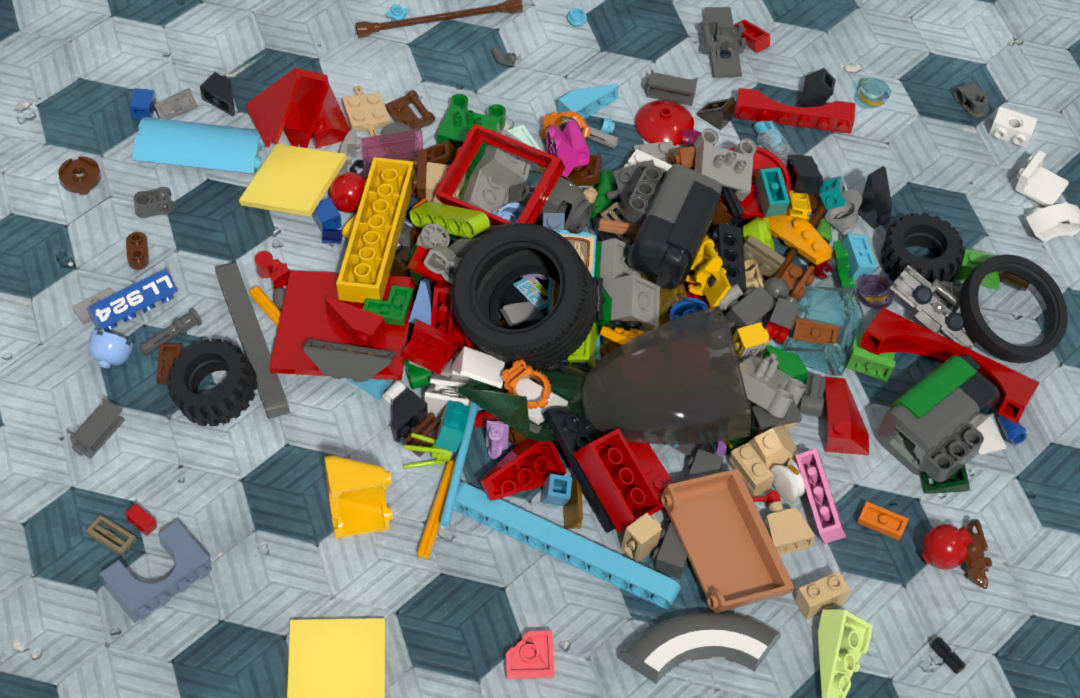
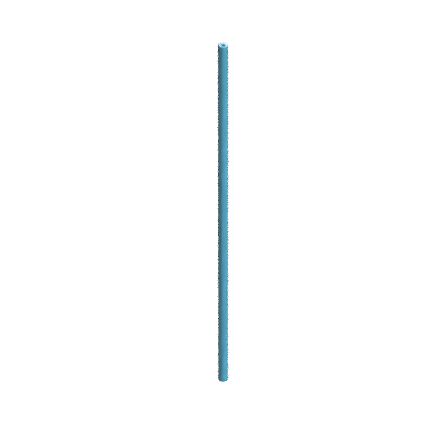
(459, 464)

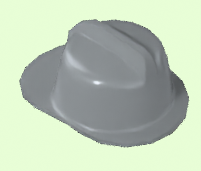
(847, 215)

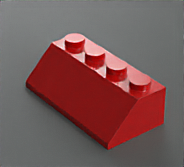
(331, 123)

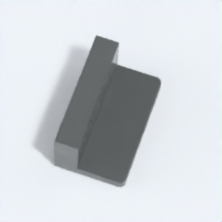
(764, 419)

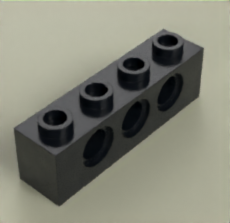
(729, 245)

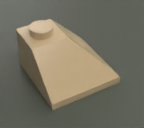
(775, 447)

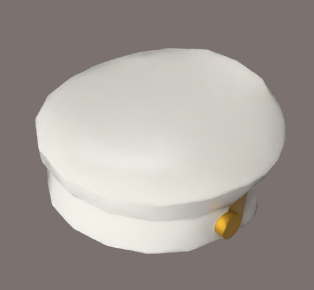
(788, 481)

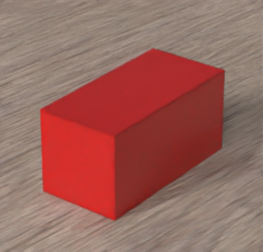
(141, 520)

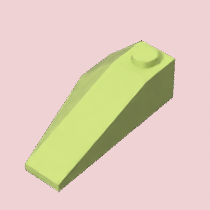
(841, 644)

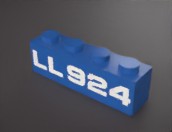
(131, 300)

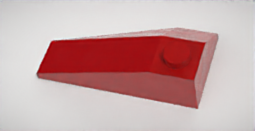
(842, 420)
(523, 469)

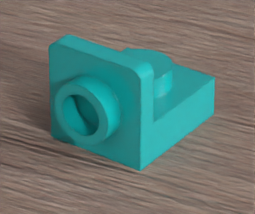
(832, 193)

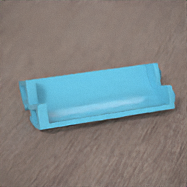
(198, 145)

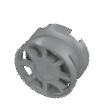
(431, 238)

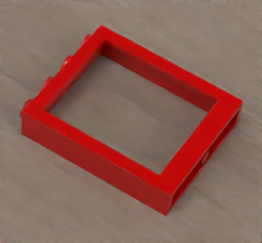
(466, 154)

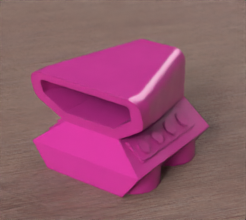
(568, 146)

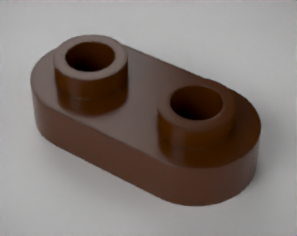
(136, 249)

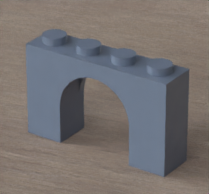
(141, 598)

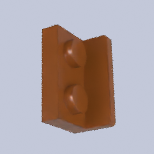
(798, 280)

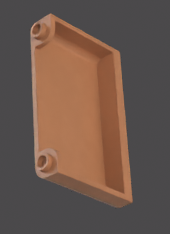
(726, 540)

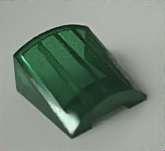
(514, 408)

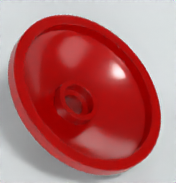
(663, 121)

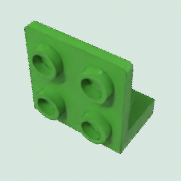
(869, 363)

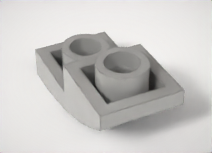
(349, 148)
(521, 314)

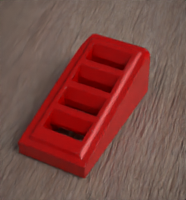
(755, 37)

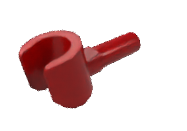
(771, 497)

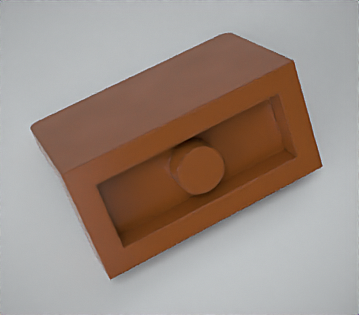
(816, 331)

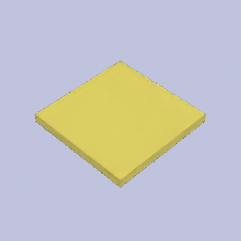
(293, 180)
(337, 658)

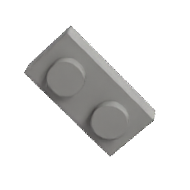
(657, 150)

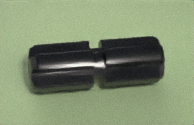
(944, 651)

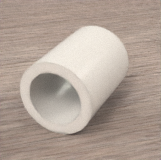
(394, 392)

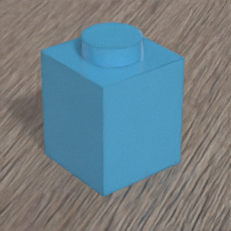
(557, 490)

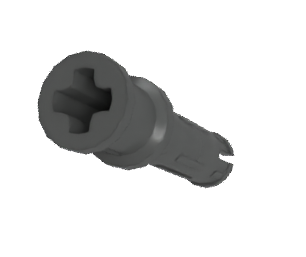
(177, 324)

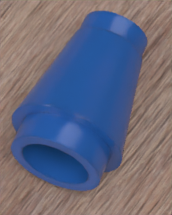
(1014, 432)

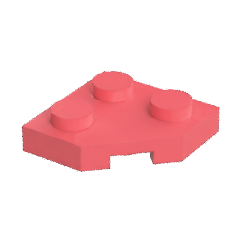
(531, 657)

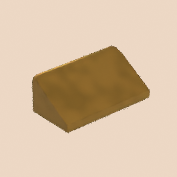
(573, 508)

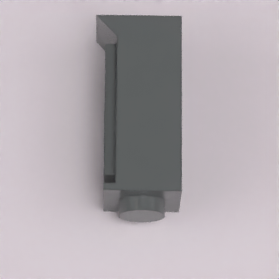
(670, 88)
(97, 429)

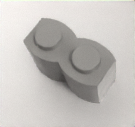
(443, 262)

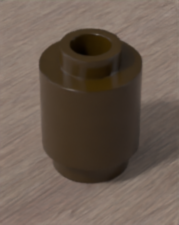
(1015, 281)

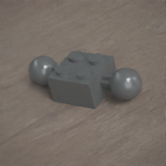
(756, 304)

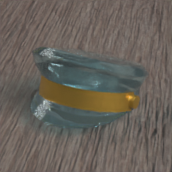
(871, 92)

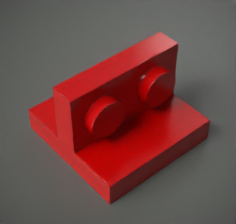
(430, 348)

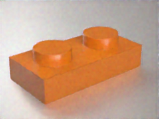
(883, 520)

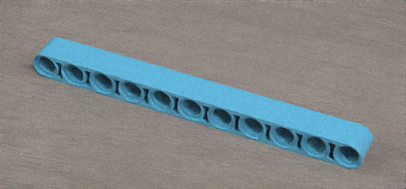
(567, 546)

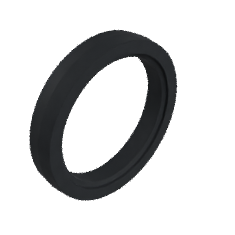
(1045, 286)

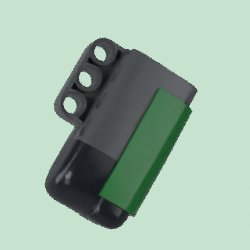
(940, 419)

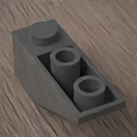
(786, 313)

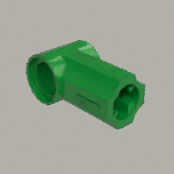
(417, 376)

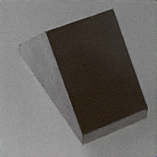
(718, 112)

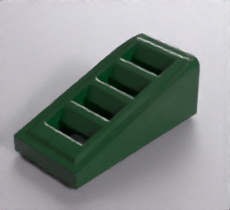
(947, 487)

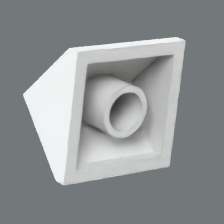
(479, 366)
(534, 392)
(438, 398)

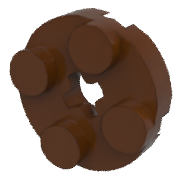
(84, 183)

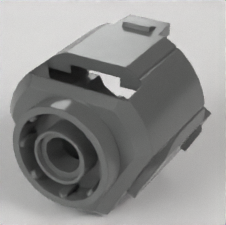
(569, 200)

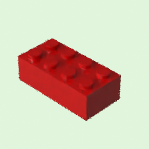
(618, 479)

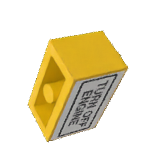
(750, 340)

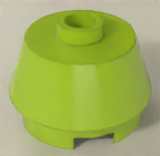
(760, 230)

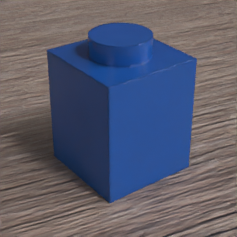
(141, 104)
(327, 215)

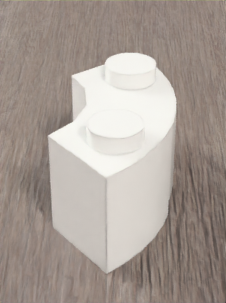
(1055, 221)

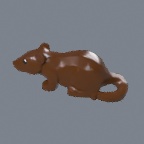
(975, 560)

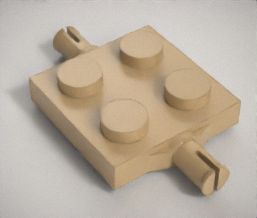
(365, 111)

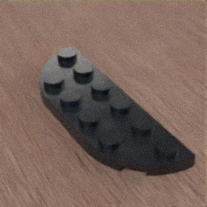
(573, 434)

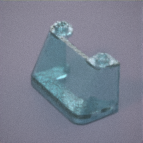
(834, 307)

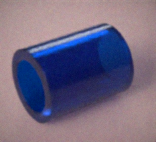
(332, 236)

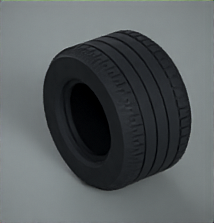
(500, 260)

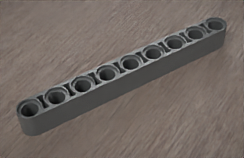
(252, 339)

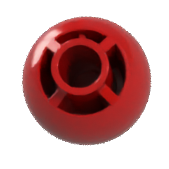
(347, 191)
(946, 546)

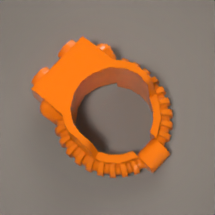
(556, 119)
(521, 371)

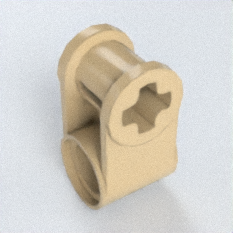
(753, 275)

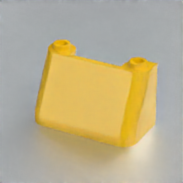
(357, 496)

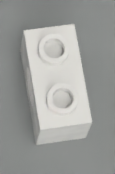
(1013, 127)

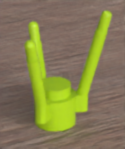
(436, 452)

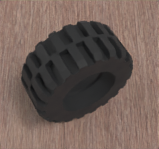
(927, 233)
(195, 366)

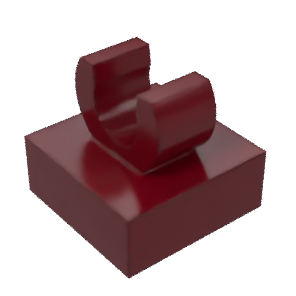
(818, 270)

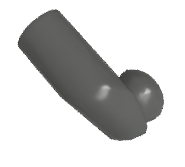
(508, 59)
(278, 297)

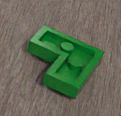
(842, 265)
(395, 308)

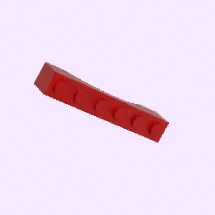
(755, 106)

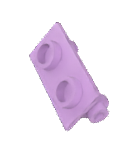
(496, 438)

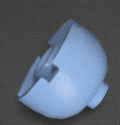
(109, 349)

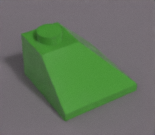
(971, 259)

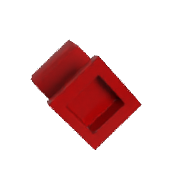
(267, 267)

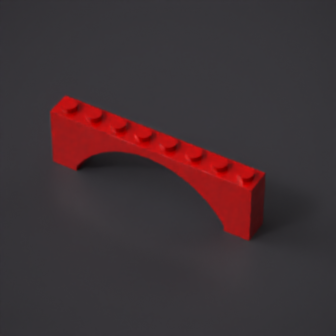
(898, 334)

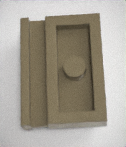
(766, 258)

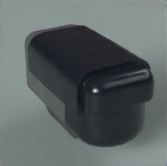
(674, 220)

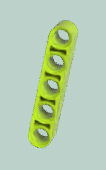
(453, 219)

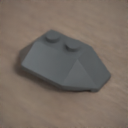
(347, 360)

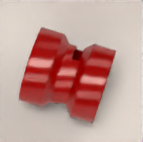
(777, 332)

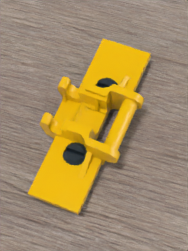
(709, 275)

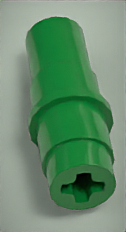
(606, 184)

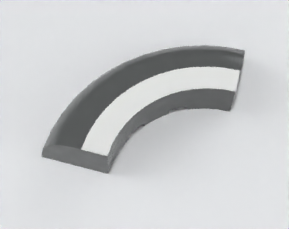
(698, 637)

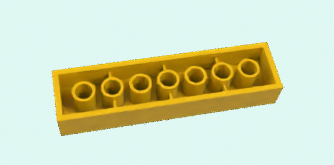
(376, 230)

